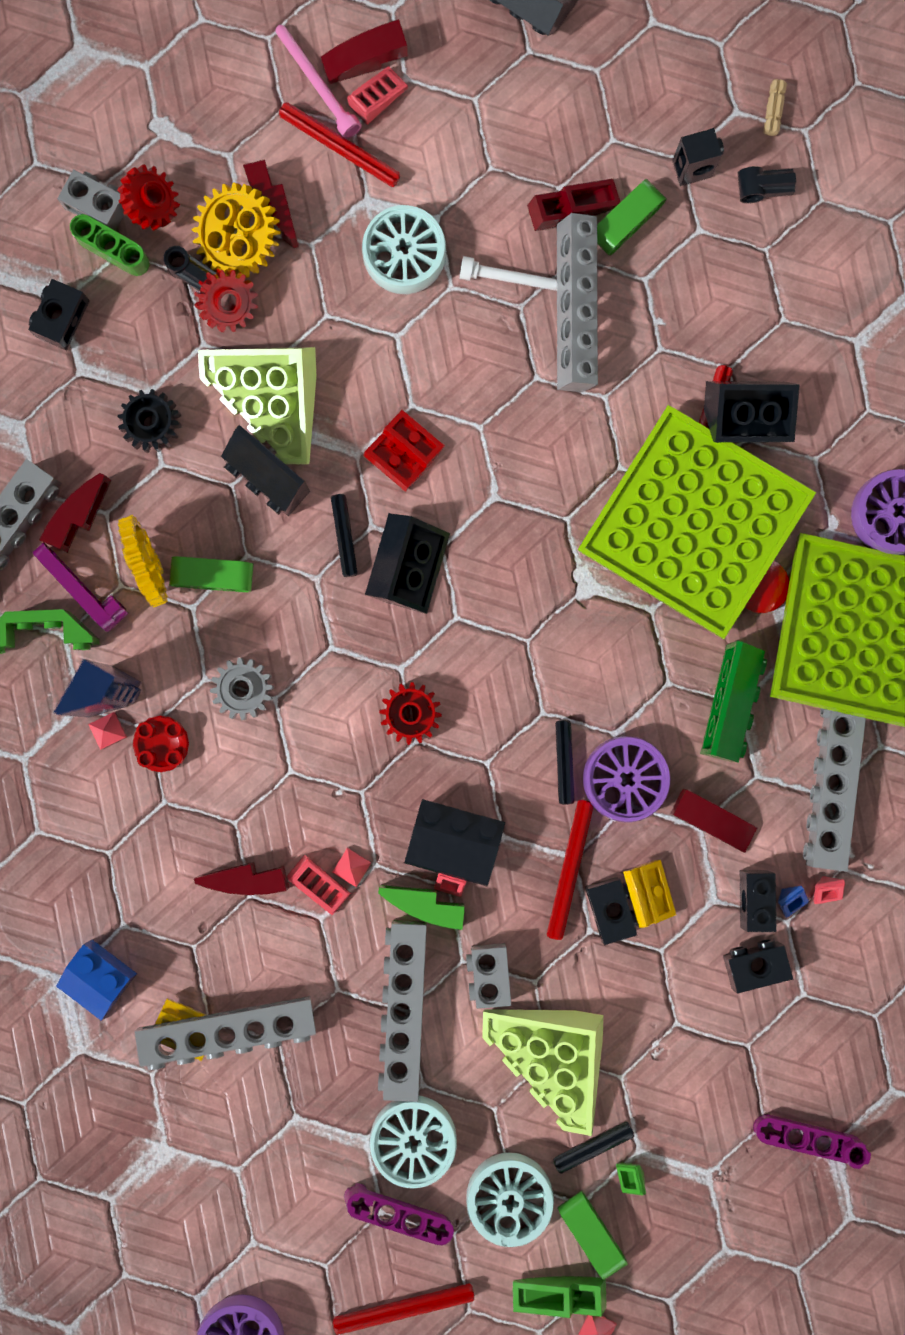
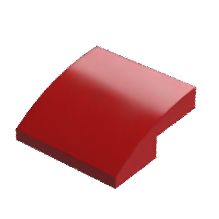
(403, 450)

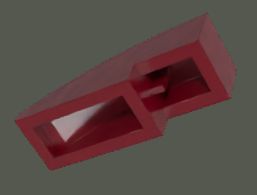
(365, 52)
(259, 179)
(584, 198)
(76, 512)
(713, 820)
(245, 880)

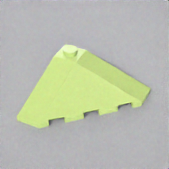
(270, 391)
(556, 1055)

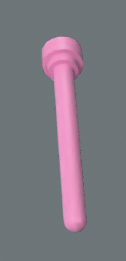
(347, 123)

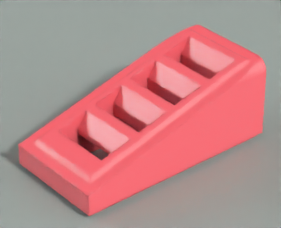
(356, 98)
(299, 869)

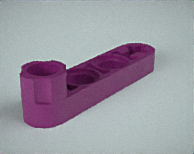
(104, 614)
(808, 1142)
(401, 1212)

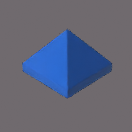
(792, 900)

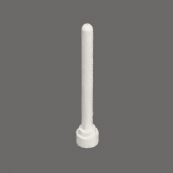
(472, 269)

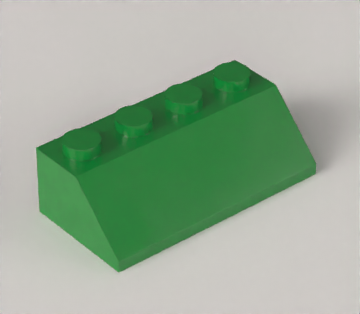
(733, 702)

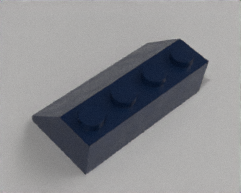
(97, 690)

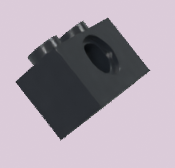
(697, 156)
(62, 329)
(757, 900)
(612, 928)
(774, 969)

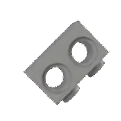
(93, 201)
(495, 975)

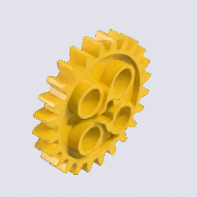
(213, 225)
(142, 560)

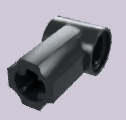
(758, 184)
(191, 271)

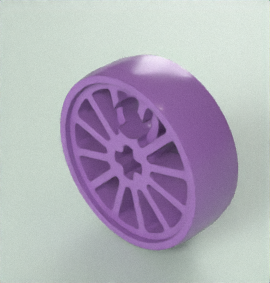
(866, 529)
(608, 809)
(252, 1309)

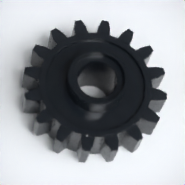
(160, 431)

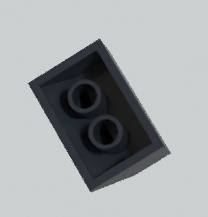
(543, 15)
(751, 410)
(264, 472)
(407, 563)
(454, 842)

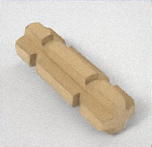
(775, 107)

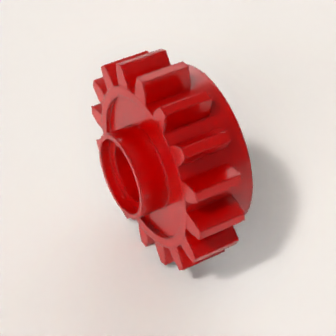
(148, 197)
(236, 310)
(395, 709)

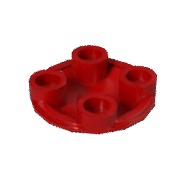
(771, 590)
(160, 744)

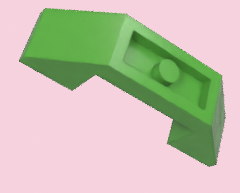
(74, 630)

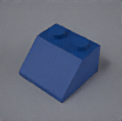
(95, 979)

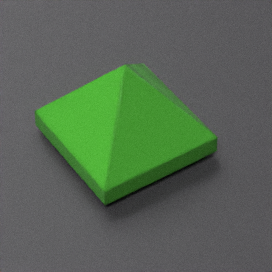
(631, 1178)

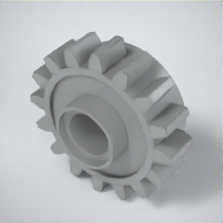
(227, 689)

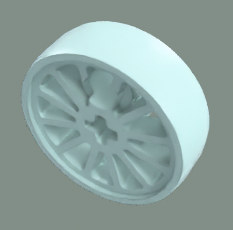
(376, 267)
(424, 1146)
(514, 1235)

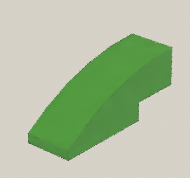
(423, 905)
(560, 1296)

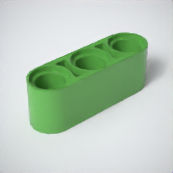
(629, 216)
(100, 236)
(211, 574)
(592, 1235)

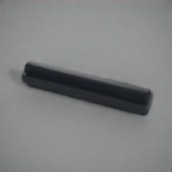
(344, 535)
(564, 762)
(593, 1147)

